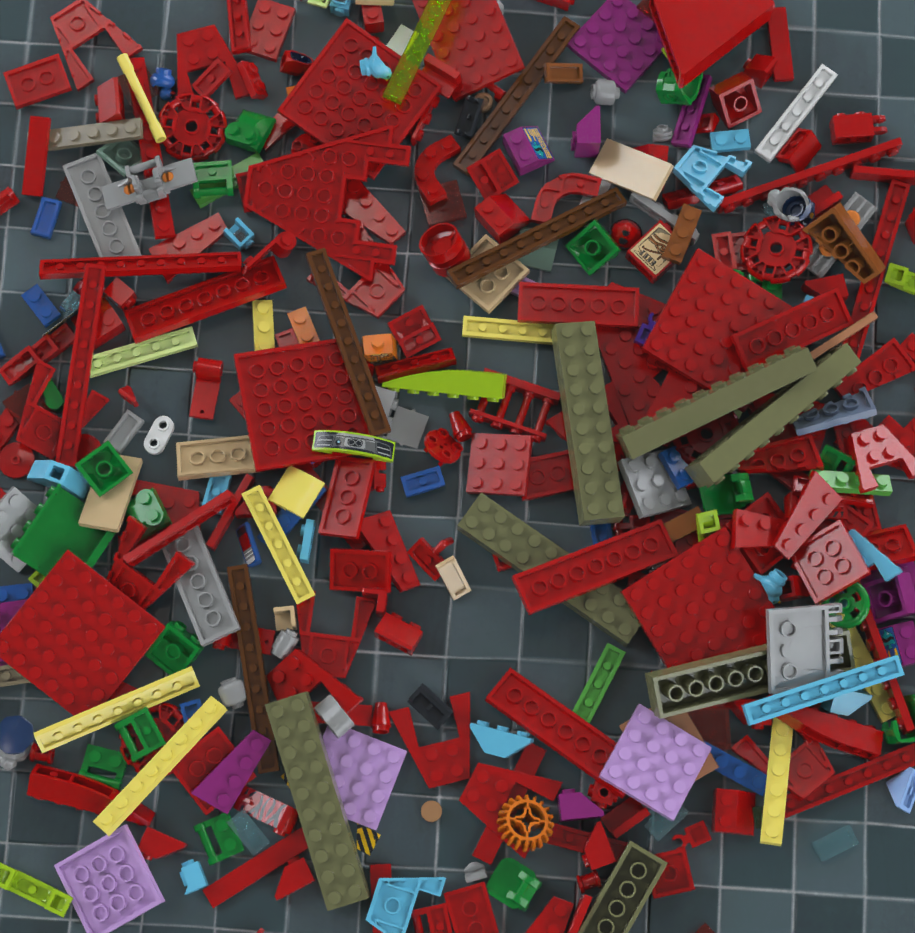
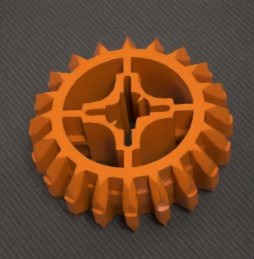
(509, 823)

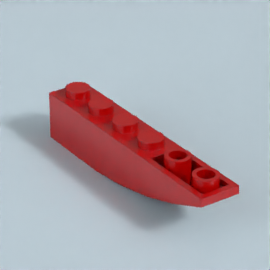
(836, 732)
(79, 792)

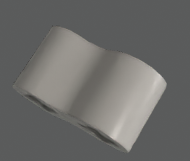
(334, 716)

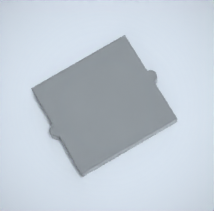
(407, 427)

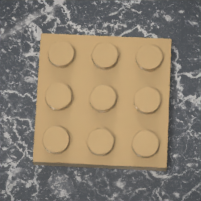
(496, 286)

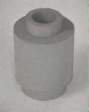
(285, 643)

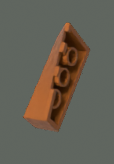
(846, 243)

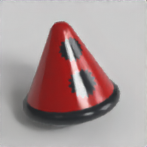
(625, 233)

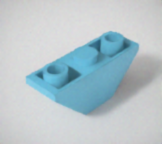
(51, 473)
(499, 740)

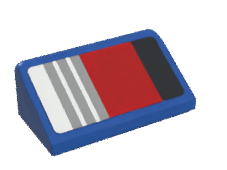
(248, 545)

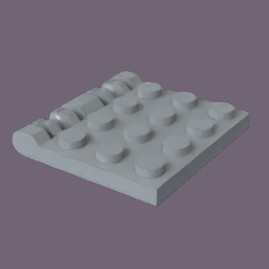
(801, 645)

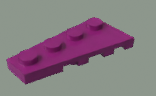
(228, 779)

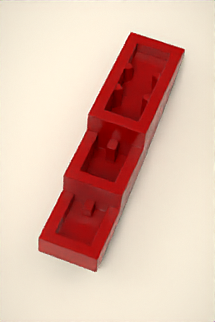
(45, 350)

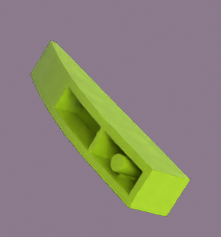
(454, 383)

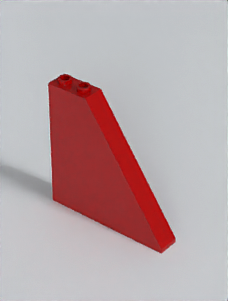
(705, 30)

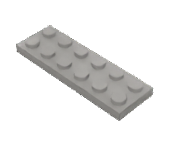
(107, 228)
(203, 590)

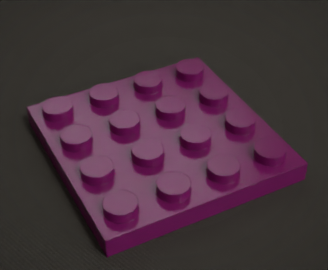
(618, 42)

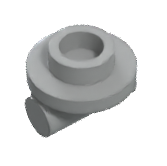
(662, 133)
(474, 872)

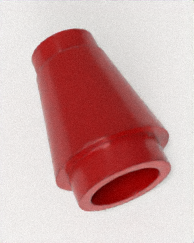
(460, 427)
(381, 719)

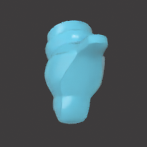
(375, 66)
(772, 584)

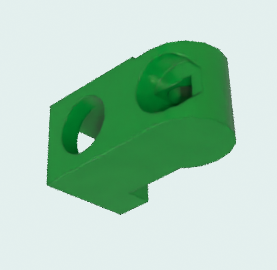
(53, 397)

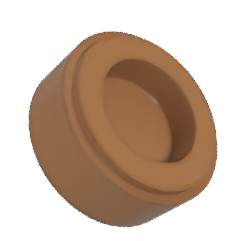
(487, 99)
(431, 811)

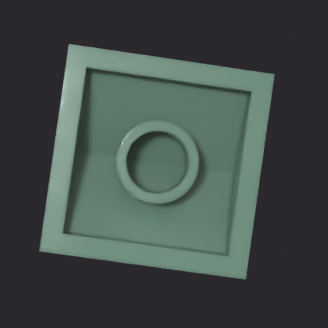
(120, 155)
(542, 258)

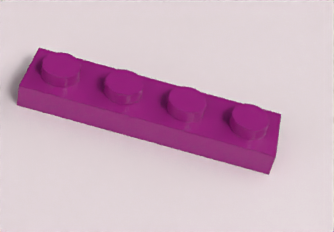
(690, 116)

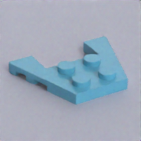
(701, 167)
(872, 556)
(395, 901)

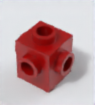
(597, 799)

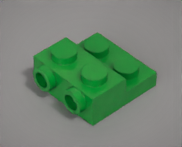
(175, 648)

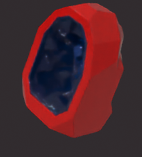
(295, 63)

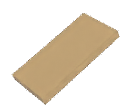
(631, 169)
(214, 458)
(109, 510)

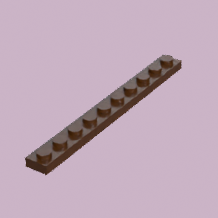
(516, 95)
(536, 238)
(348, 343)
(252, 662)

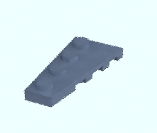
(833, 414)

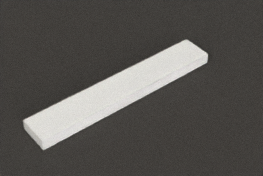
(795, 113)

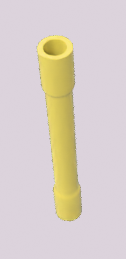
(154, 126)

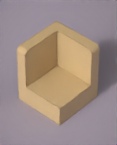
(285, 618)

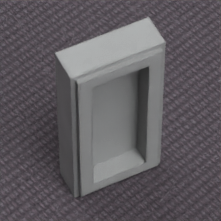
(124, 431)

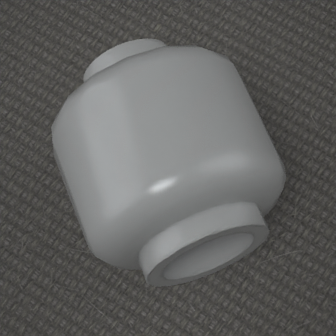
(604, 92)
(232, 692)

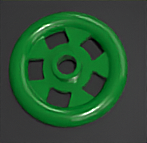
(862, 605)

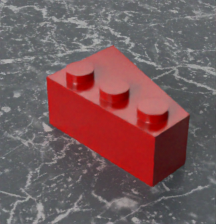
(552, 917)

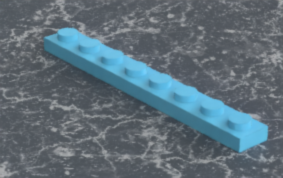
(822, 690)

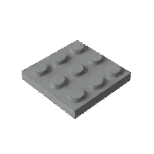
(651, 486)
(14, 513)

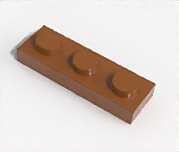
(682, 234)

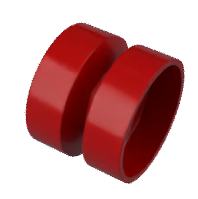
(443, 248)

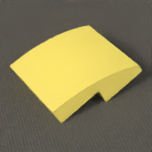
(296, 491)

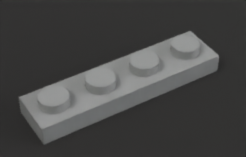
(658, 212)

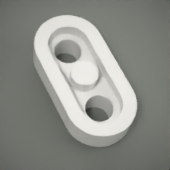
(158, 434)

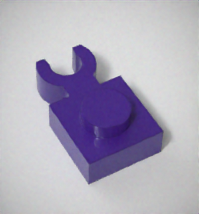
(644, 331)

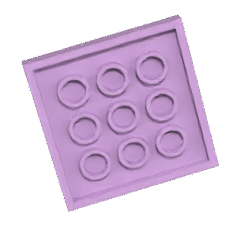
(655, 762)
(363, 773)
(109, 882)

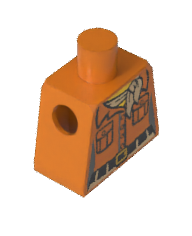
(379, 348)

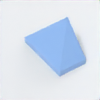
(903, 789)

